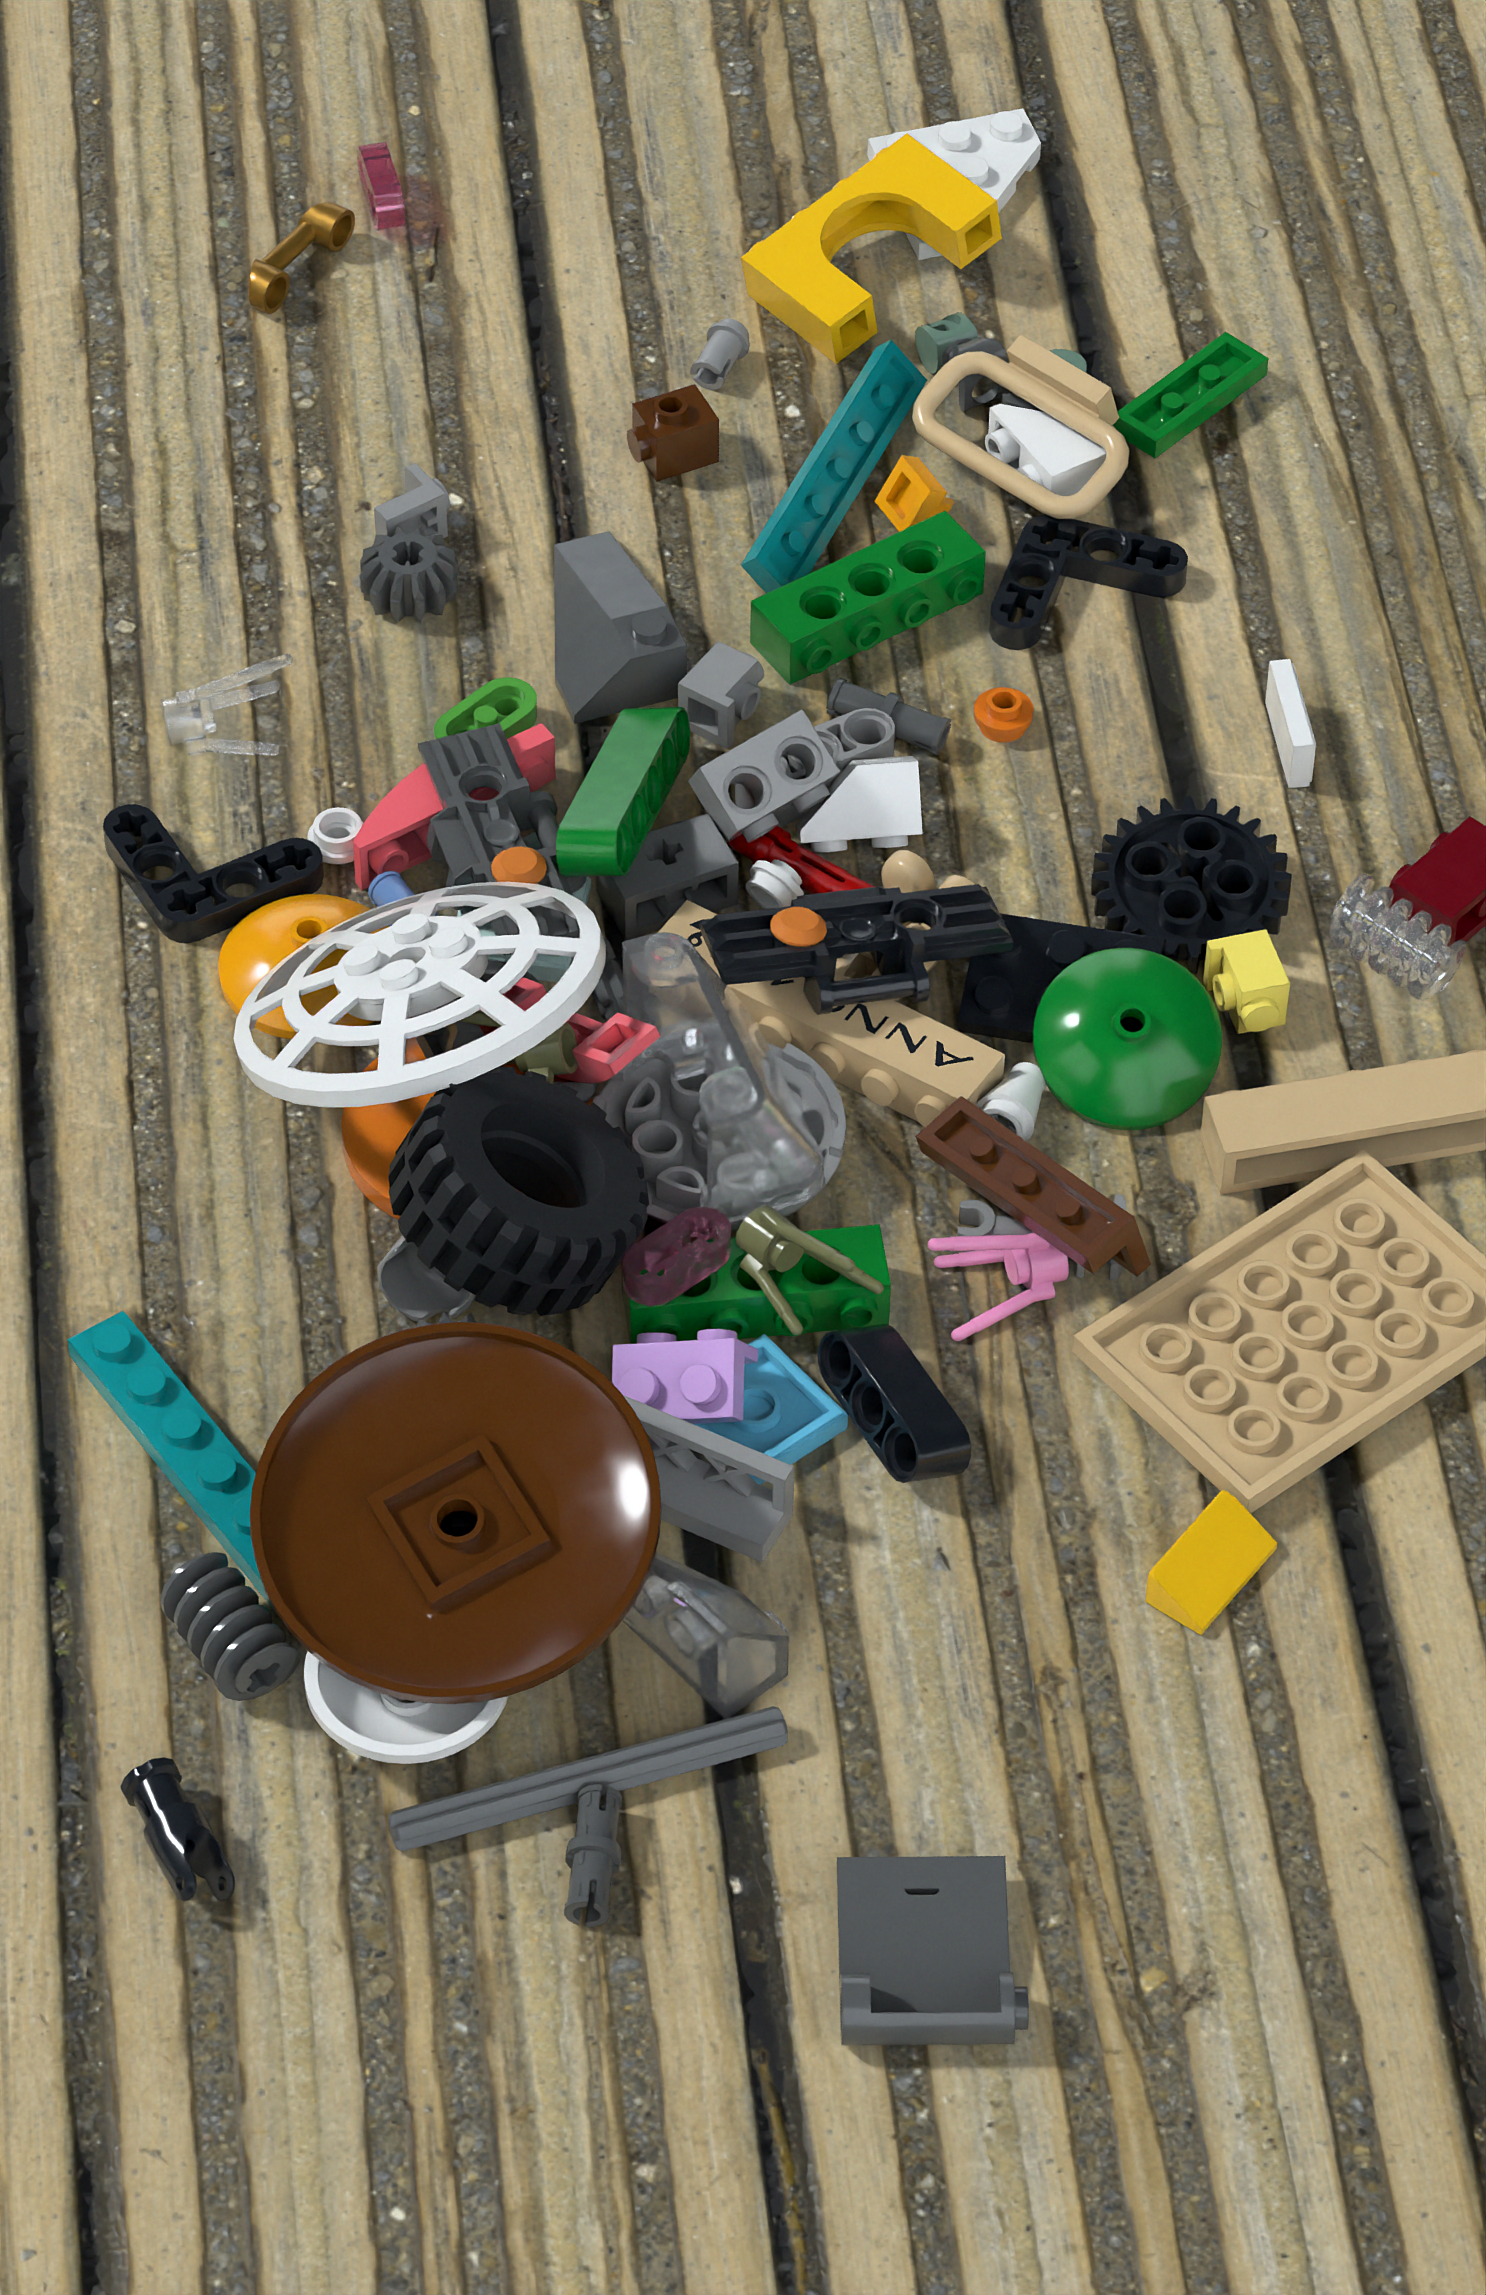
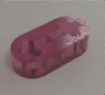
(380, 185)
(672, 1250)

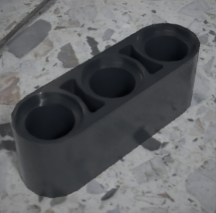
(894, 1403)

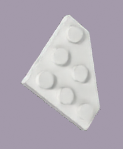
(984, 149)

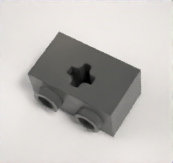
(673, 866)

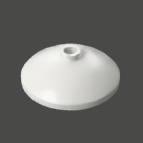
(386, 1727)

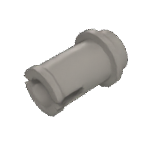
(726, 343)

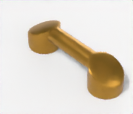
(322, 224)

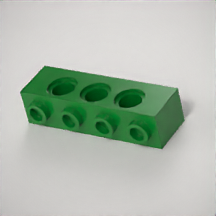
(867, 597)
(814, 1291)

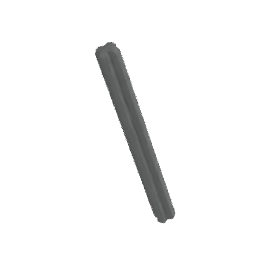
(560, 1784)

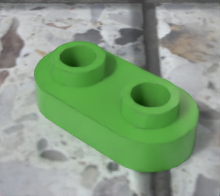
(489, 707)

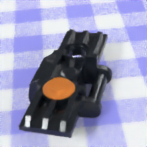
(826, 926)

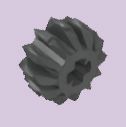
(408, 574)

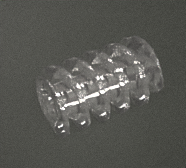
(1392, 942)

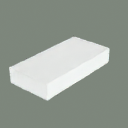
(1290, 723)

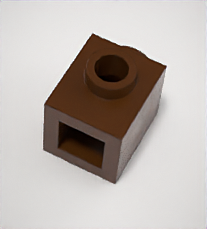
(674, 433)

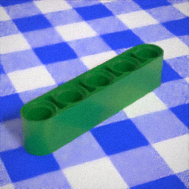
(623, 792)

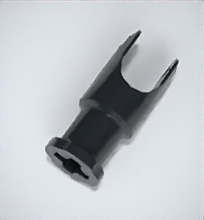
(177, 1830)

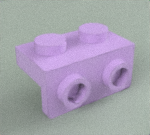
(686, 1378)

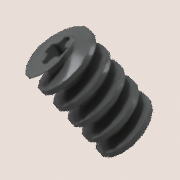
(228, 1628)

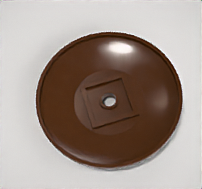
(438, 1427)

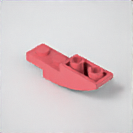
(398, 826)

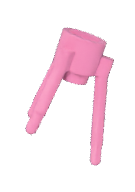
(1027, 1262)

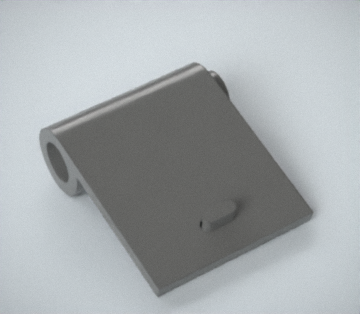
(926, 1952)

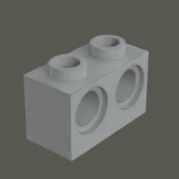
(759, 769)

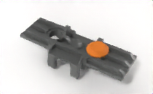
(484, 836)

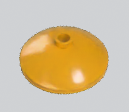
(269, 937)

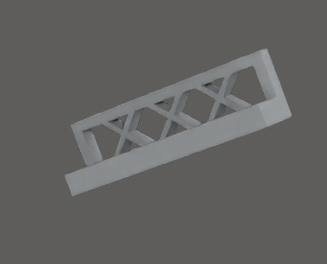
(721, 1497)

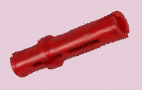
(815, 871)

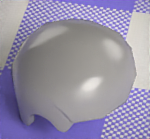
(415, 1288)

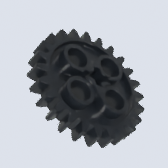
(1188, 880)

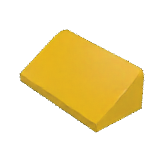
(1209, 1563)

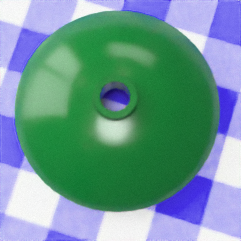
(1118, 1074)

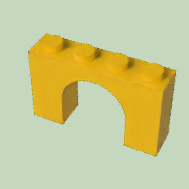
(897, 191)

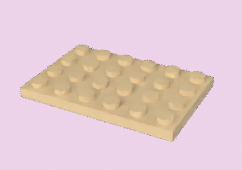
(1298, 1331)

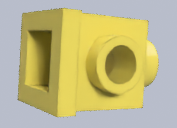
(1247, 980)

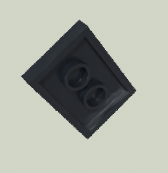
(1007, 986)

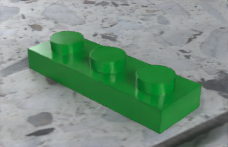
(1190, 394)

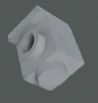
(720, 693)

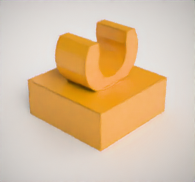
(912, 494)

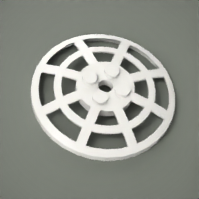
(412, 971)

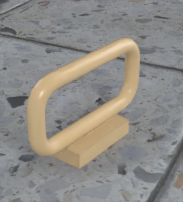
(1053, 388)

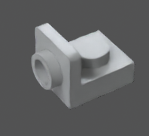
(421, 505)

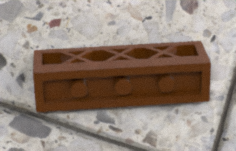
(1033, 1188)

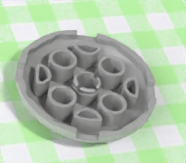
(672, 1135)

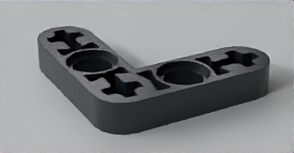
(1060, 561)
(194, 891)

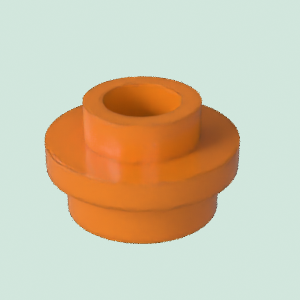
(1003, 714)

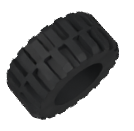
(484, 1235)

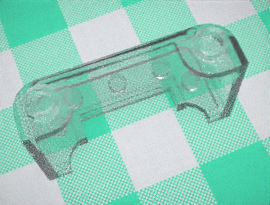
(755, 1128)

